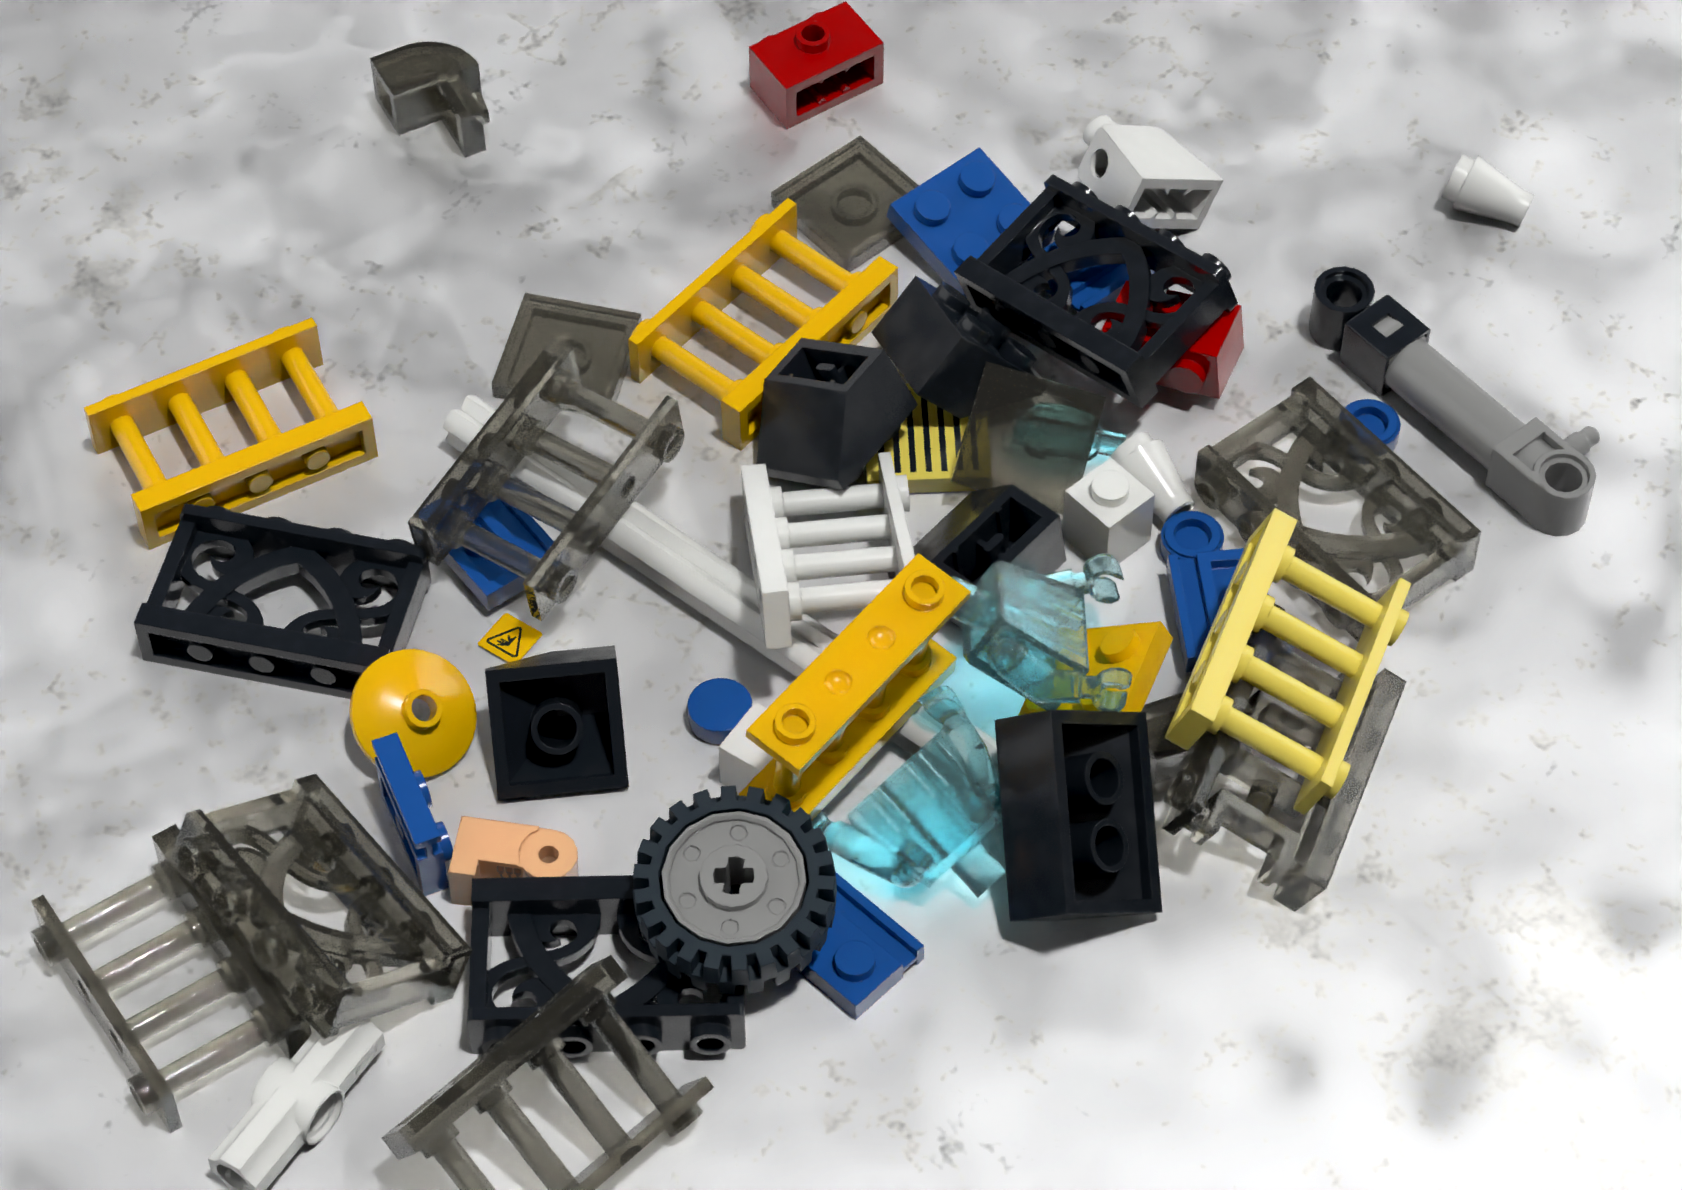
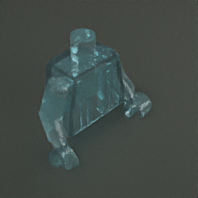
(1034, 632)
(928, 810)

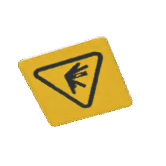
(510, 638)

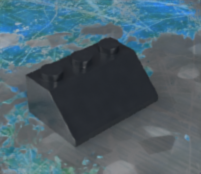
(1077, 815)

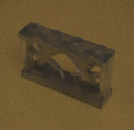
(1330, 434)
(332, 854)

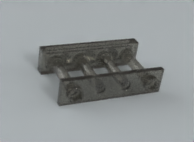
(520, 430)
(237, 973)
(539, 1045)

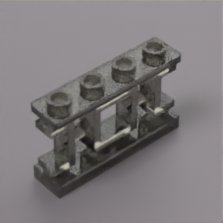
(1294, 860)

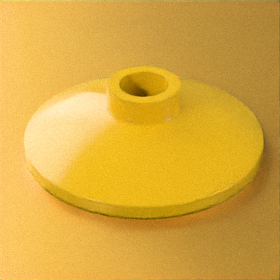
(384, 706)

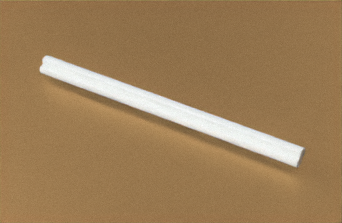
(685, 569)

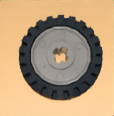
(746, 936)

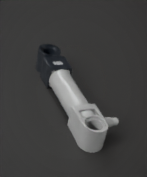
(1389, 350)

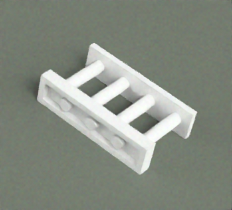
(779, 570)

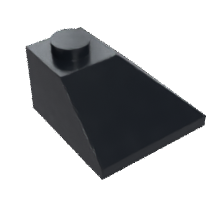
(557, 723)

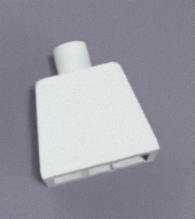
(1147, 174)

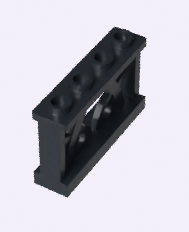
(1103, 238)
(263, 552)
(585, 907)

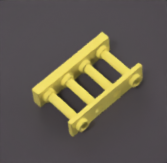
(1229, 658)

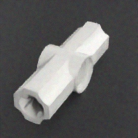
(294, 1105)

